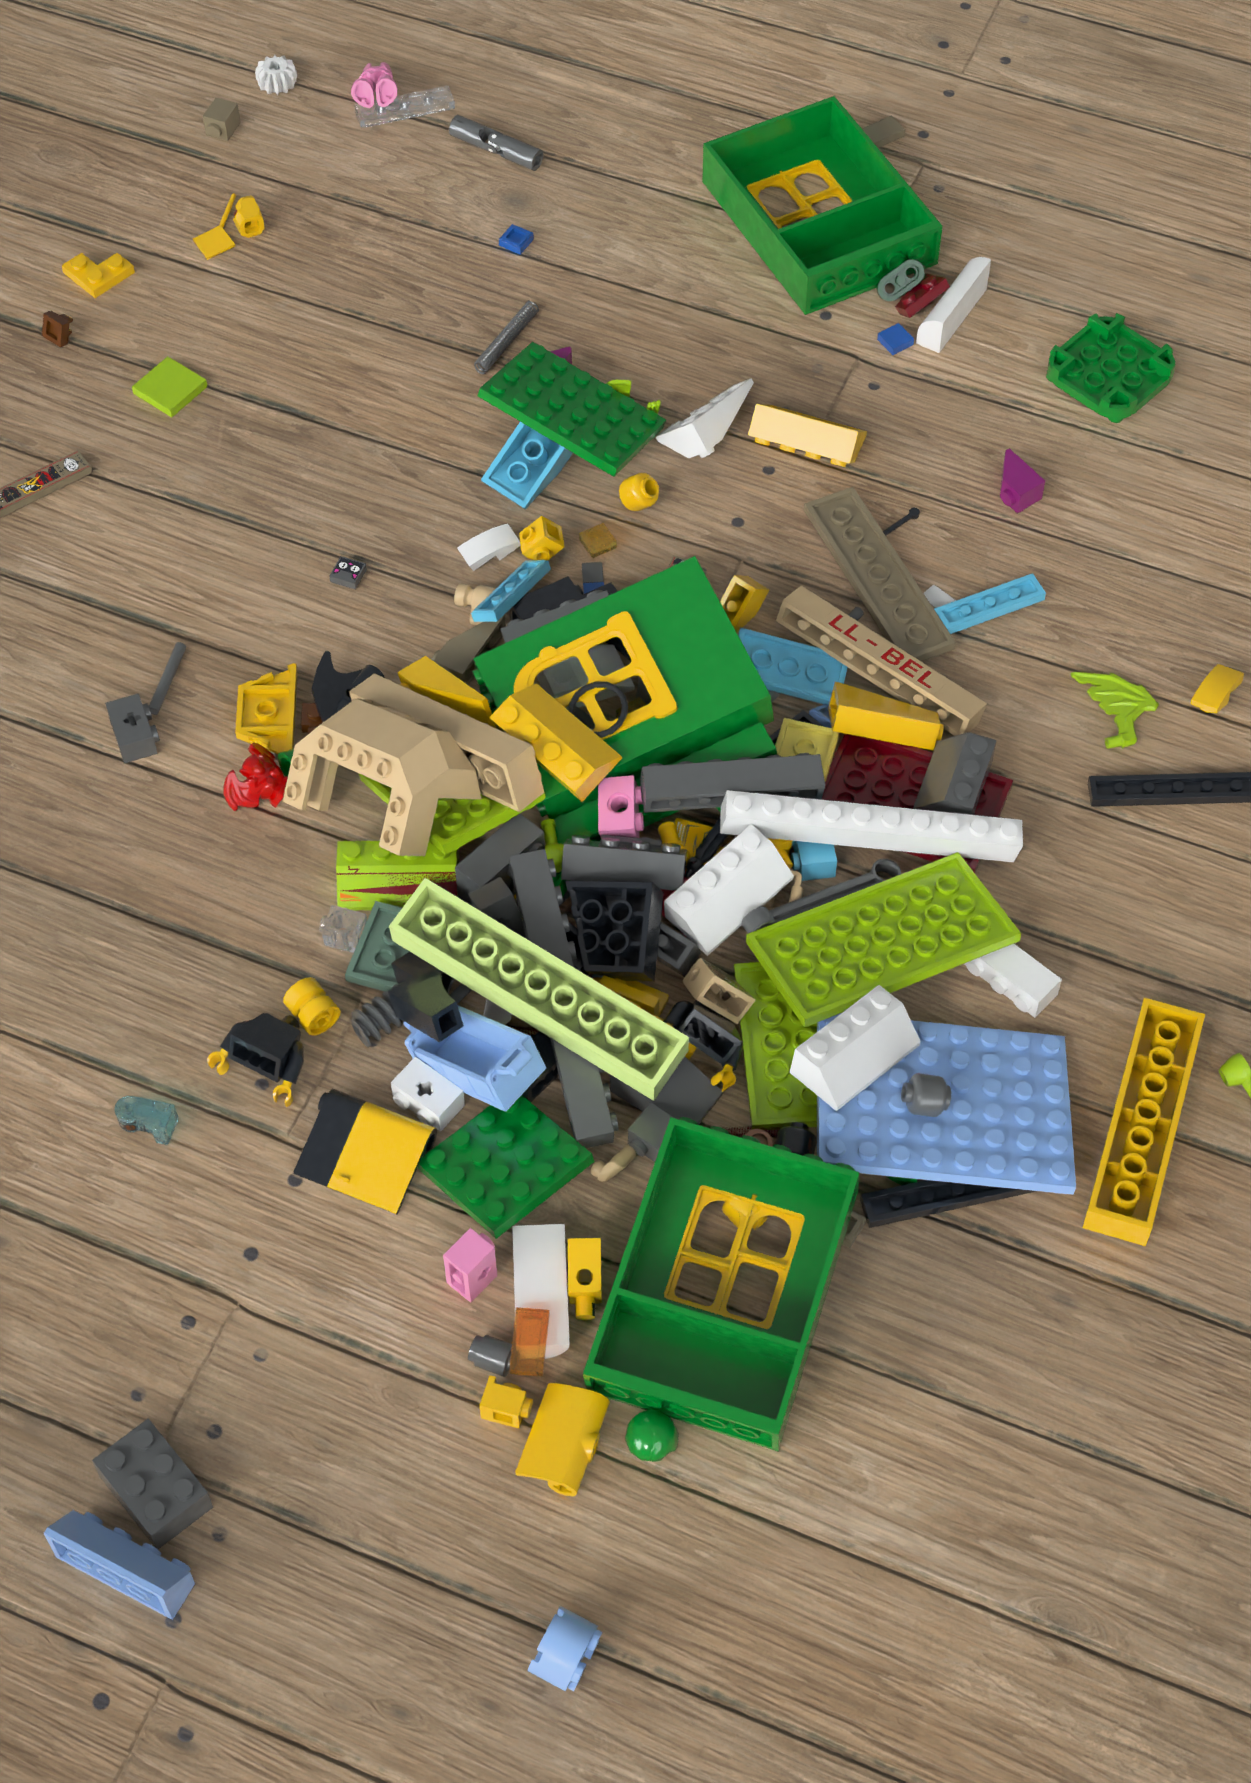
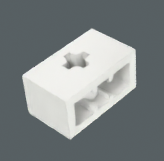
(427, 1094)

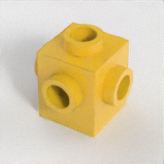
(541, 539)

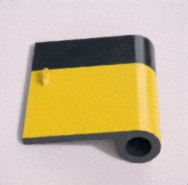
(364, 1150)

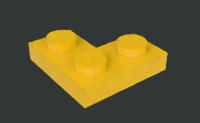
(98, 278)

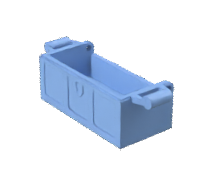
(481, 1058)

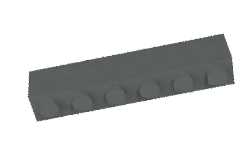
(705, 783)

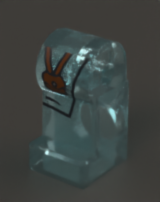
(147, 1116)

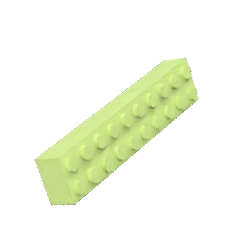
(539, 989)

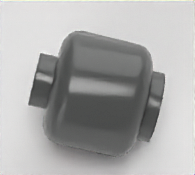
(926, 1095)

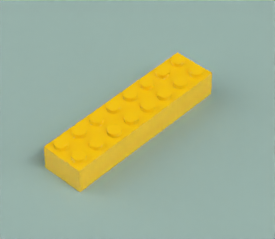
(1144, 1122)

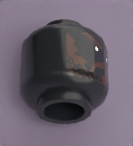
(797, 1138)

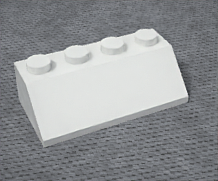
(727, 889)
(855, 1048)

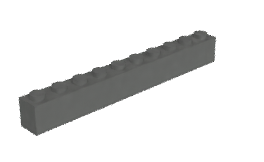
(546, 927)

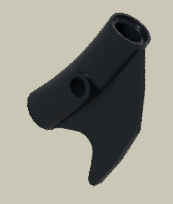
(332, 688)

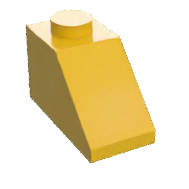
(743, 600)

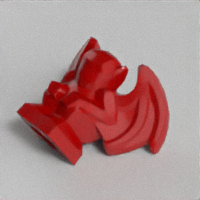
(263, 780)

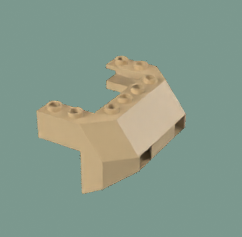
(391, 749)

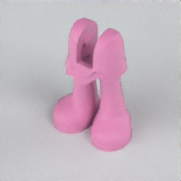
(377, 80)

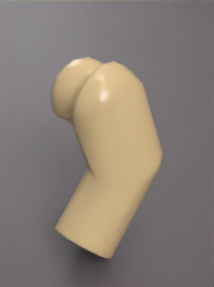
(619, 1162)

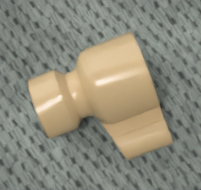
(467, 596)

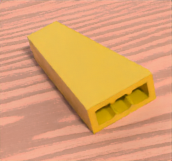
(882, 718)

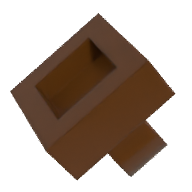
(56, 328)

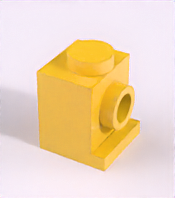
(504, 1403)

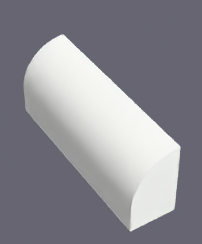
(954, 305)
(542, 1278)

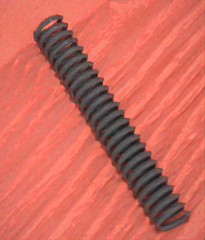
(497, 349)

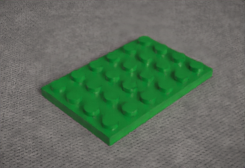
(572, 408)

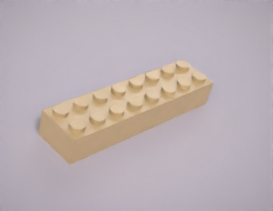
(502, 763)

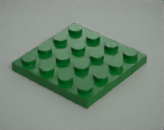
(505, 1164)

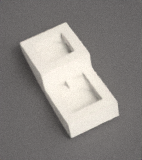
(493, 542)

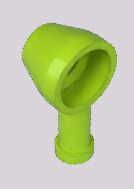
(552, 848)
(1236, 1072)

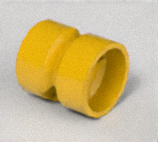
(311, 1004)

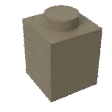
(221, 119)

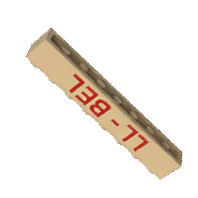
(879, 660)

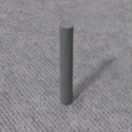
(167, 678)

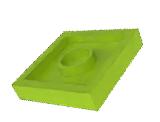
(169, 386)

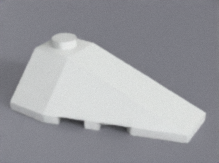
(707, 424)

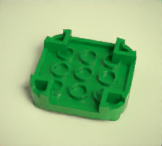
(1111, 367)

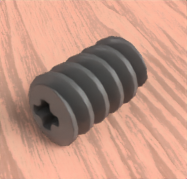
(374, 1018)

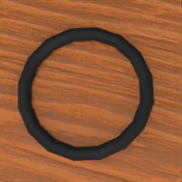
(618, 724)

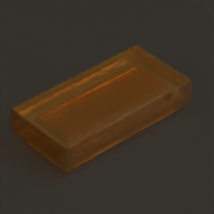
(529, 1342)

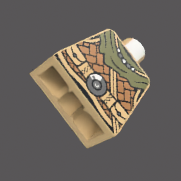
(707, 986)

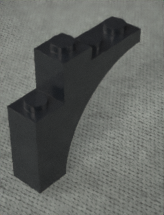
(552, 596)
(424, 997)

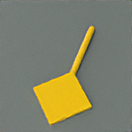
(216, 240)

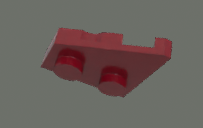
(921, 295)

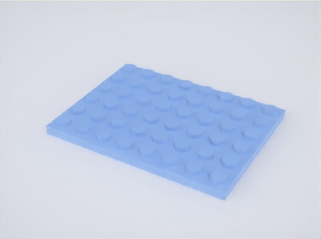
(1003, 1119)

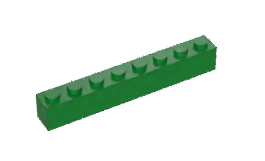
(750, 742)

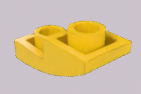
(1216, 689)

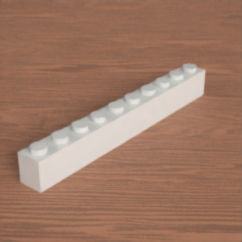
(872, 826)

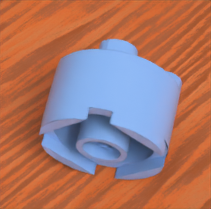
(563, 1648)

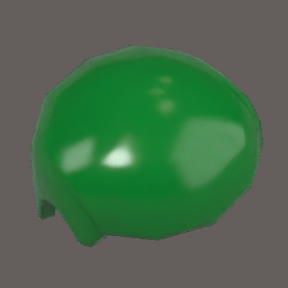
(651, 1435)

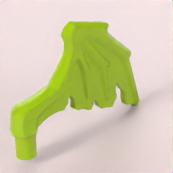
(1118, 698)

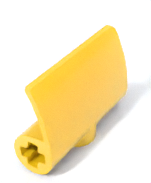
(563, 1437)

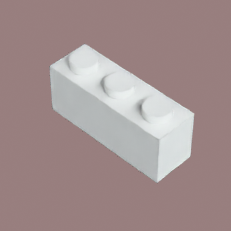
(1018, 977)

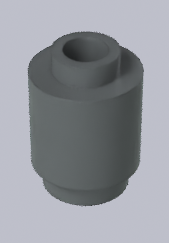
(491, 1354)

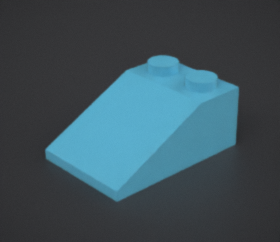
(525, 465)

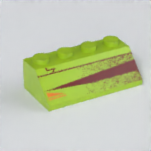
(375, 874)

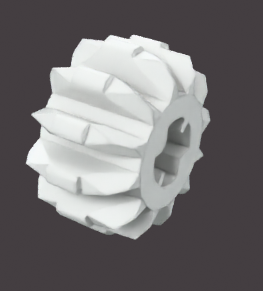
(276, 74)

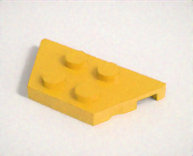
(268, 710)

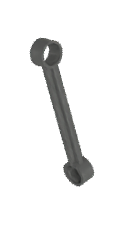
(762, 917)

